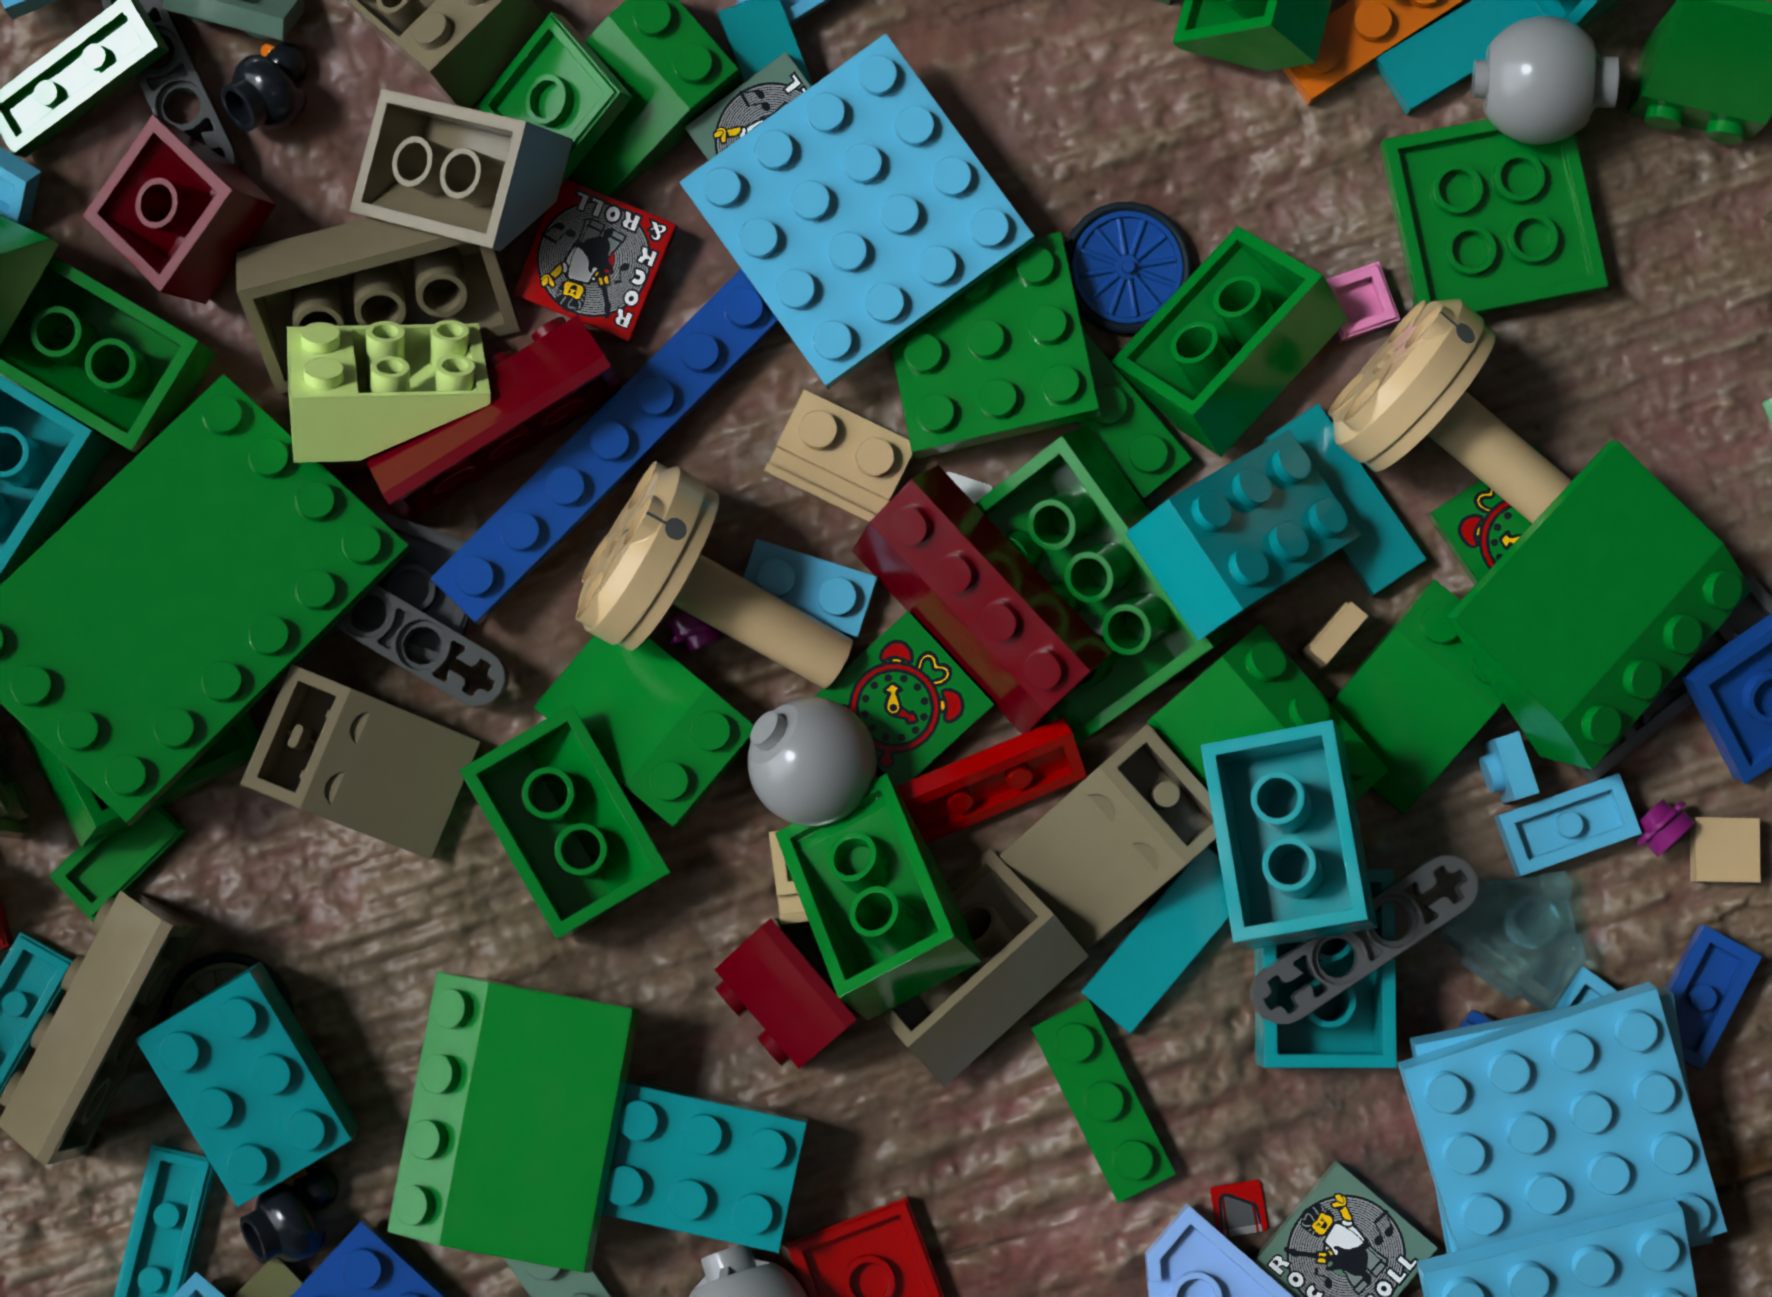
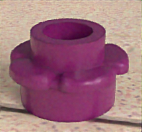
(691, 631)
(1663, 826)

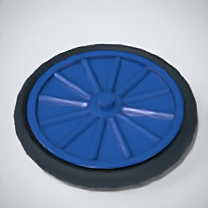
(1126, 264)

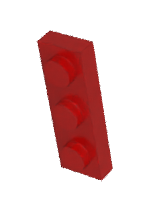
(993, 780)

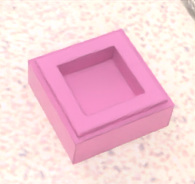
(1364, 300)

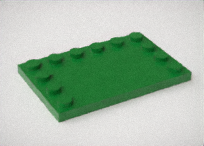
(182, 598)

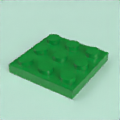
(1492, 218)
(999, 357)

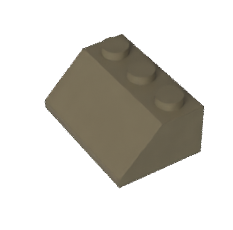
(457, 170)
(1022, 959)

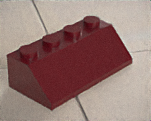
(530, 400)
(979, 598)

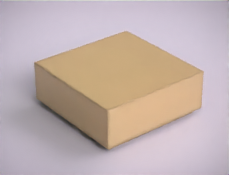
(1333, 634)
(1725, 850)

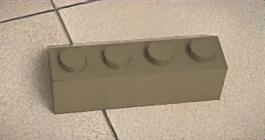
(368, 276)
(92, 1035)

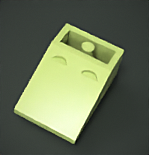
(379, 384)

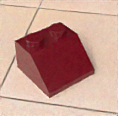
(178, 211)
(784, 993)

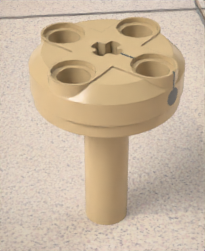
(1419, 389)
(656, 562)

